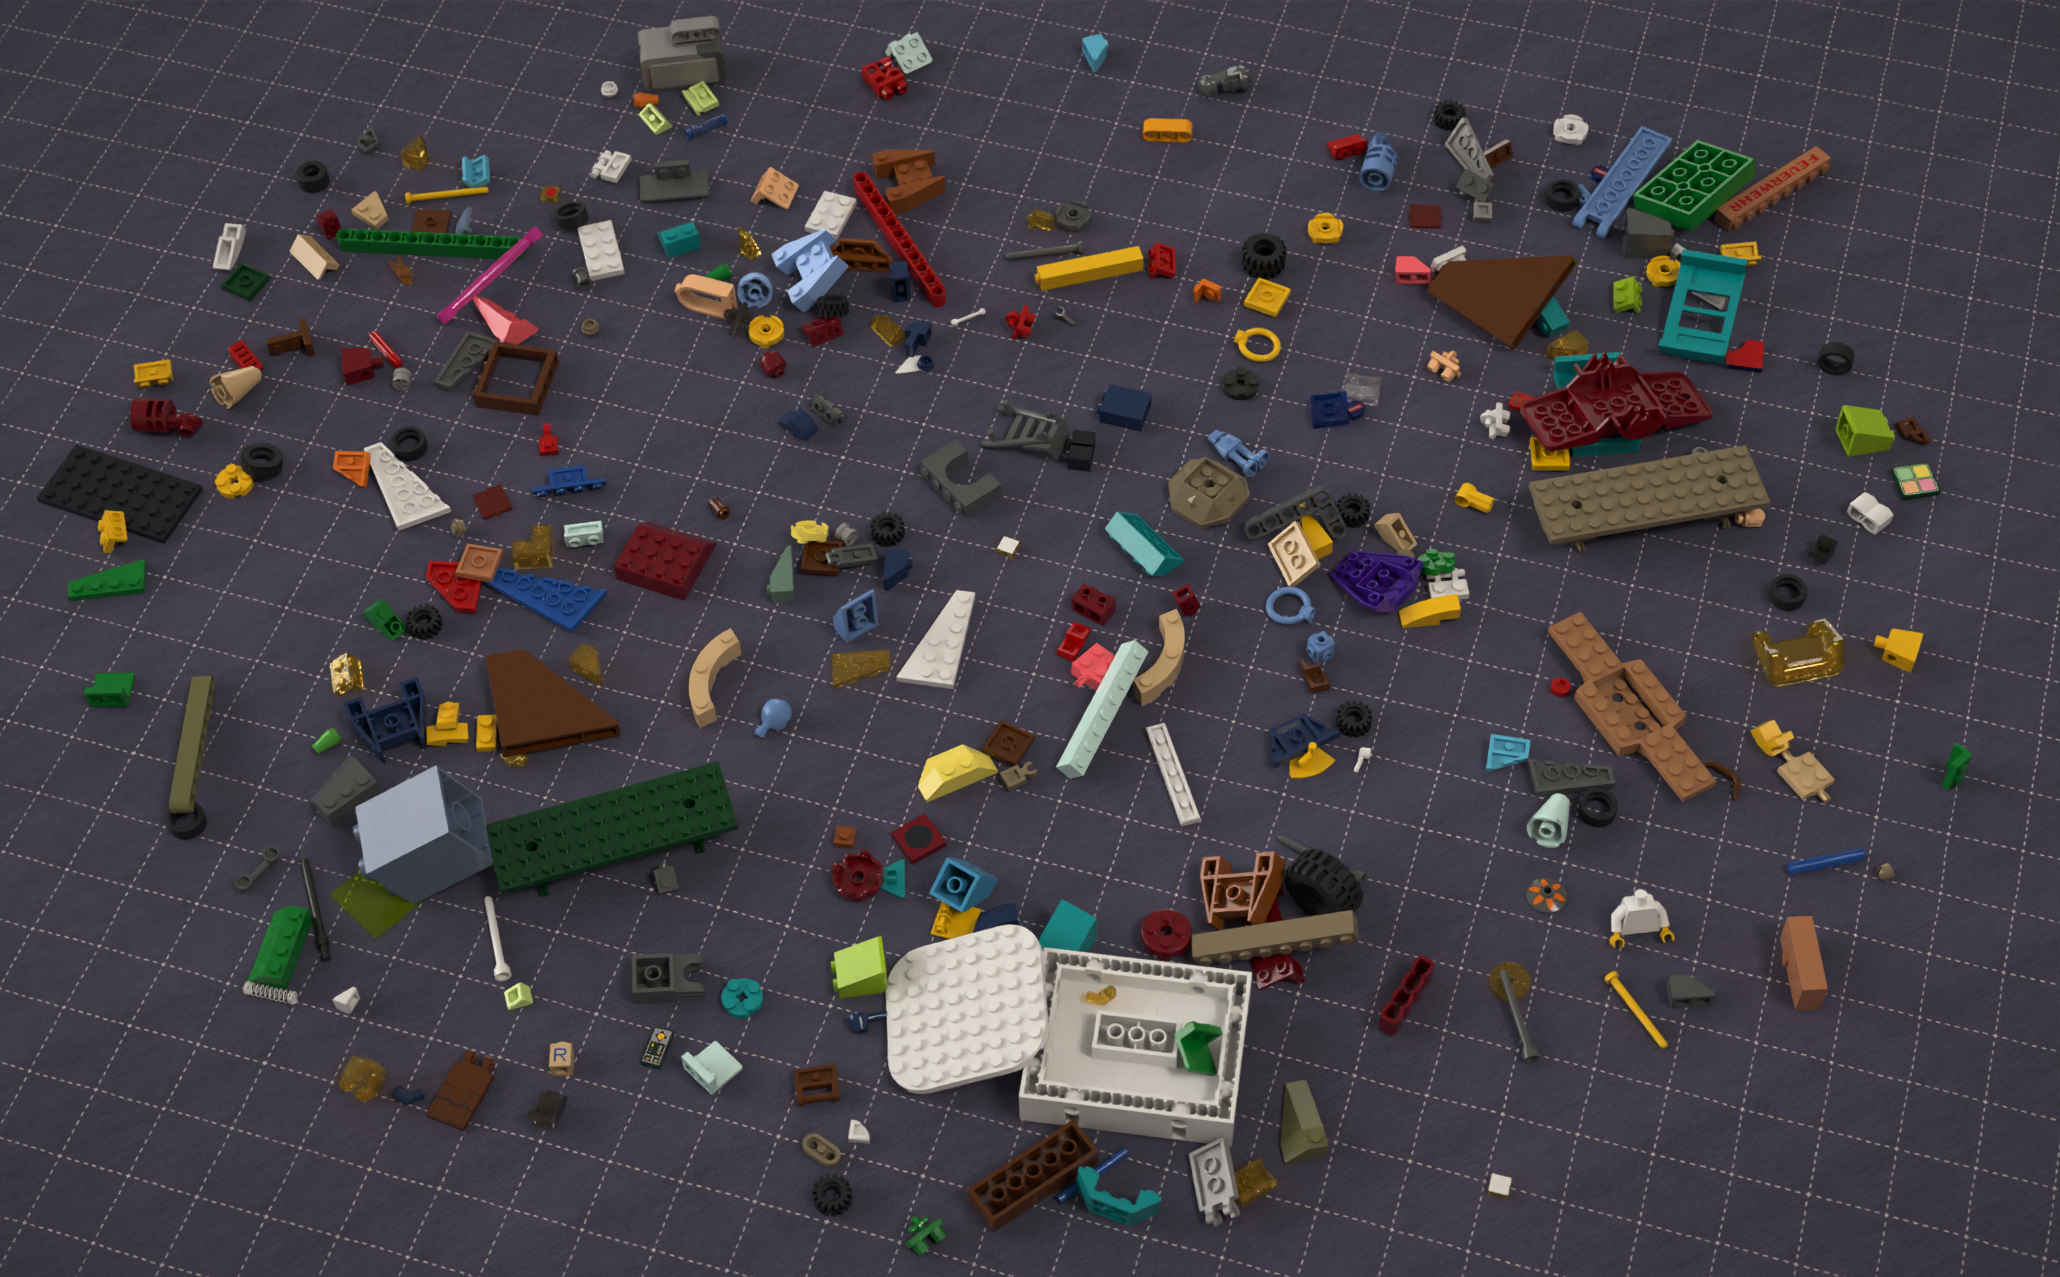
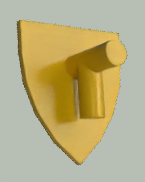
(1310, 763)

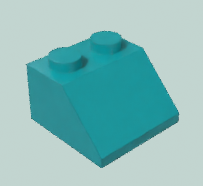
(680, 239)

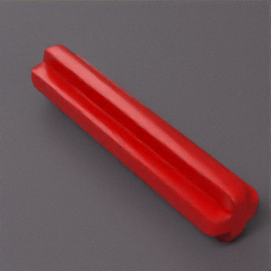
(385, 349)

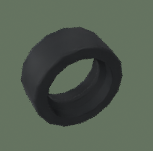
(1562, 186)
(571, 215)
(1835, 349)
(407, 433)
(1789, 581)
(1600, 795)
(187, 832)

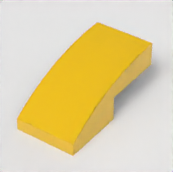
(441, 737)

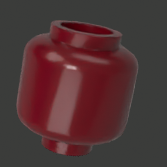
(773, 364)

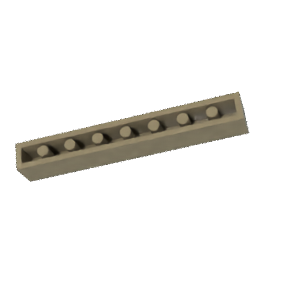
(1275, 938)

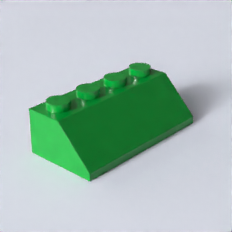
(281, 947)

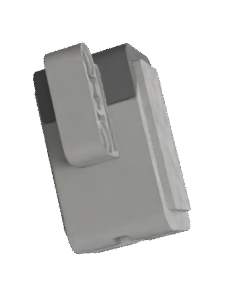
(682, 54)

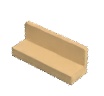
(312, 256)

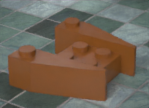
(912, 177)
(1241, 893)

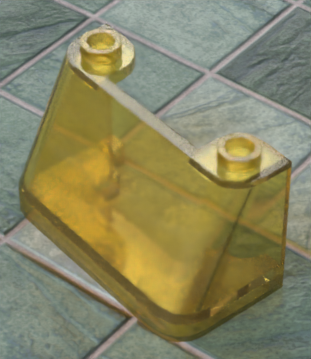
(1801, 658)

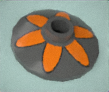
(1545, 902)

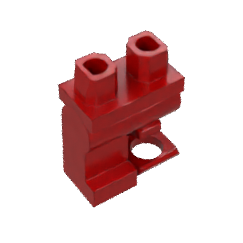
(884, 84)

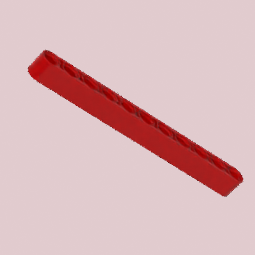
(899, 239)

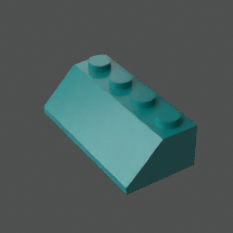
(1143, 544)

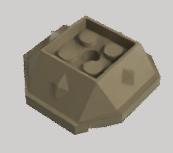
(1207, 493)

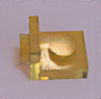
(1041, 219)

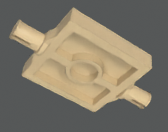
(1806, 775)

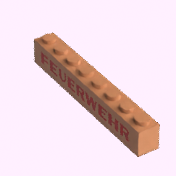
(1772, 189)

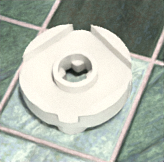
(1564, 135)

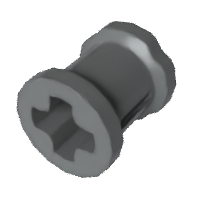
(582, 279)

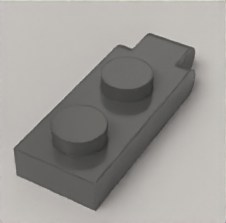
(852, 556)

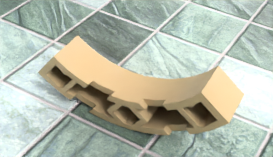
(1166, 669)
(704, 671)

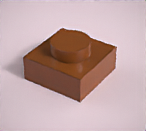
(845, 837)

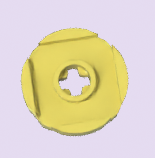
(809, 531)

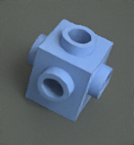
(1320, 647)

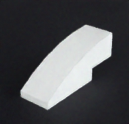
(229, 247)

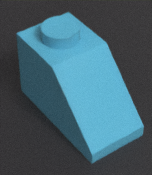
(1095, 50)

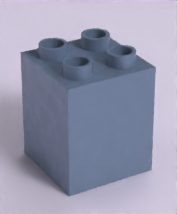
(422, 835)

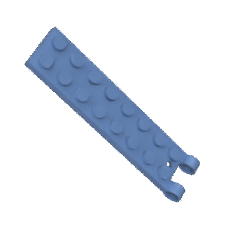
(1623, 180)

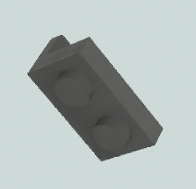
(1476, 186)

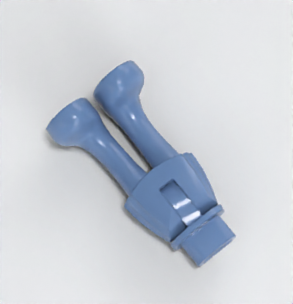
(1230, 446)

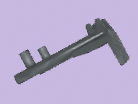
(1050, 442)

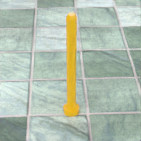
(445, 194)

